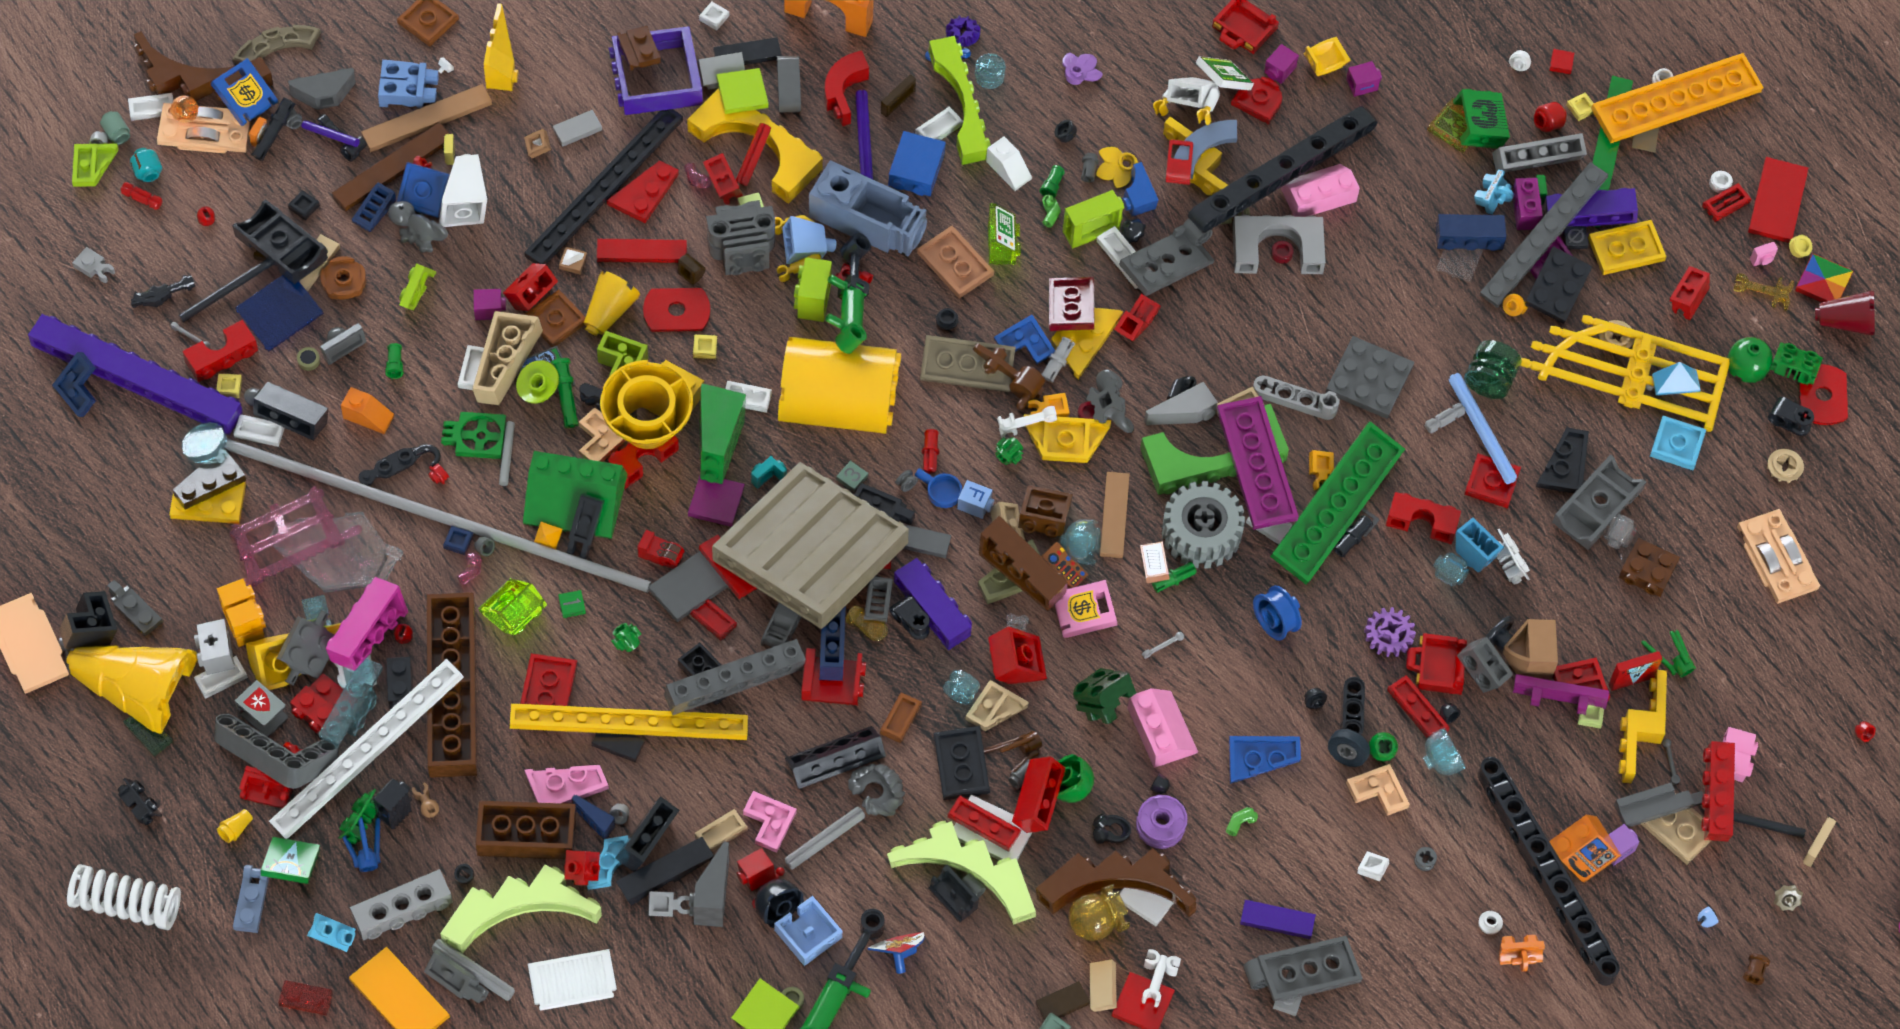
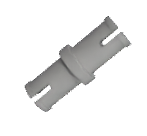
(1058, 359)

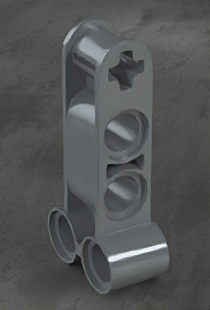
(780, 626)

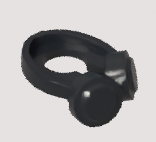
(1101, 835)

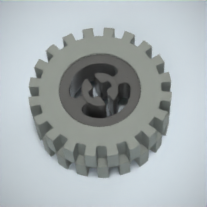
(1201, 542)

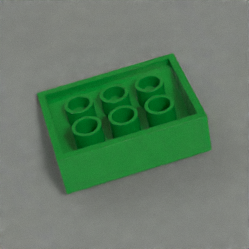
(557, 484)

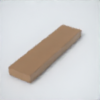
(1114, 515)

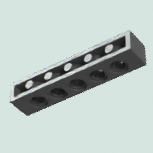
(734, 677)

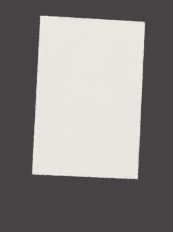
(965, 835)

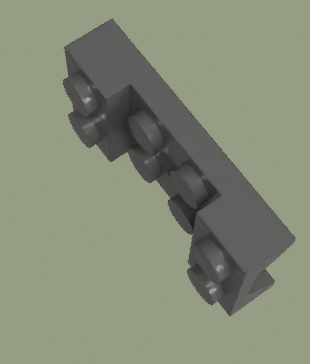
(1585, 518)

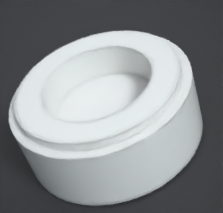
(1720, 181)

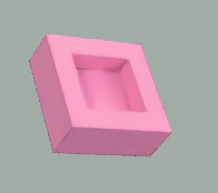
(1763, 254)

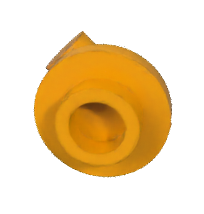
(1514, 305)

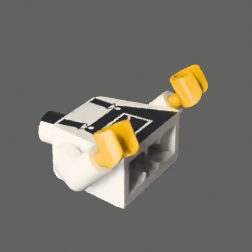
(1190, 92)

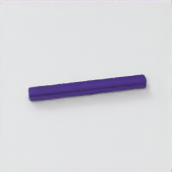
(864, 133)

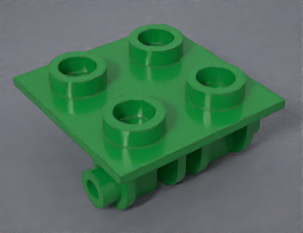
(1802, 361)
(363, 808)

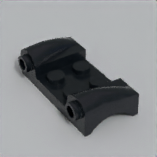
(281, 242)

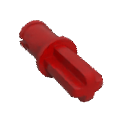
(930, 451)

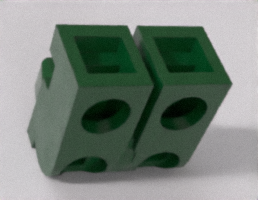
(1100, 693)

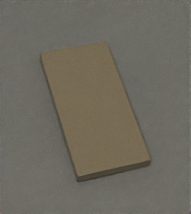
(957, 364)

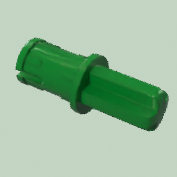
(1175, 577)

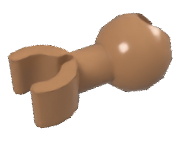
(429, 807)

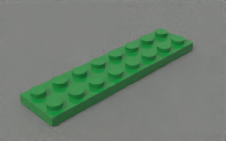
(1337, 502)

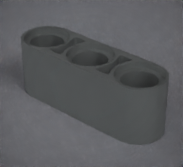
(789, 84)

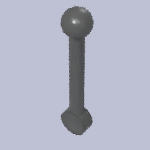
(1675, 779)

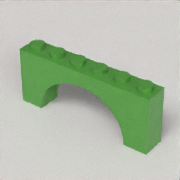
(1173, 468)

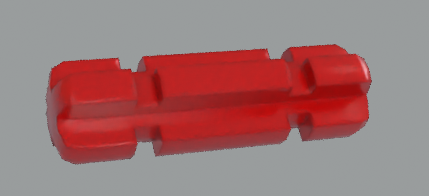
(141, 195)

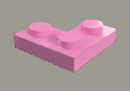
(775, 819)

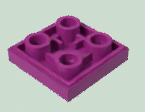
(716, 501)

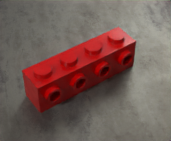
(1718, 791)

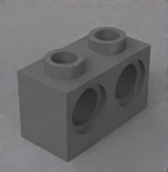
(1485, 664)

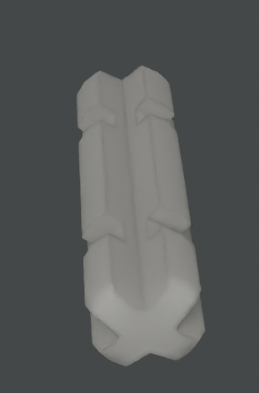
(1445, 418)

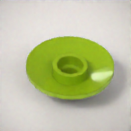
(532, 376)

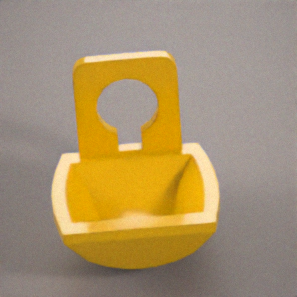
(1326, 56)

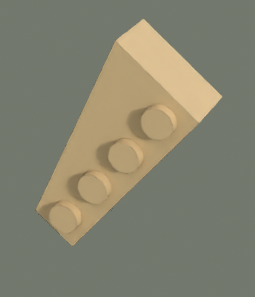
(505, 351)

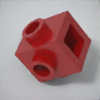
(582, 866)

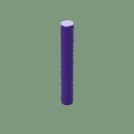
(330, 133)

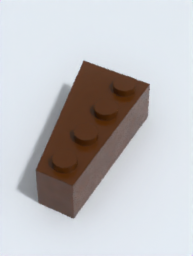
(1021, 563)

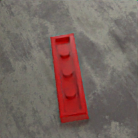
(640, 250)

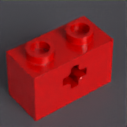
(530, 287)

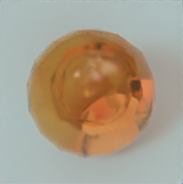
(184, 109)

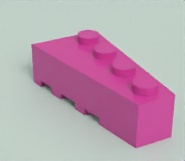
(367, 623)

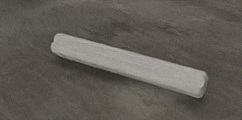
(824, 837)
(484, 976)

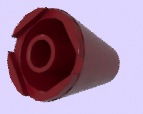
(1849, 313)

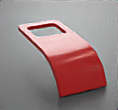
(1179, 170)

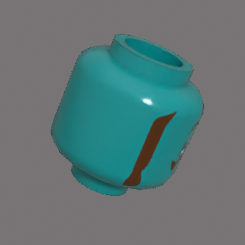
(146, 164)

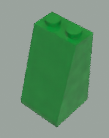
(720, 427)

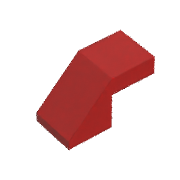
(1138, 319)

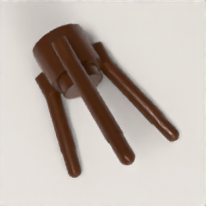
(1027, 743)

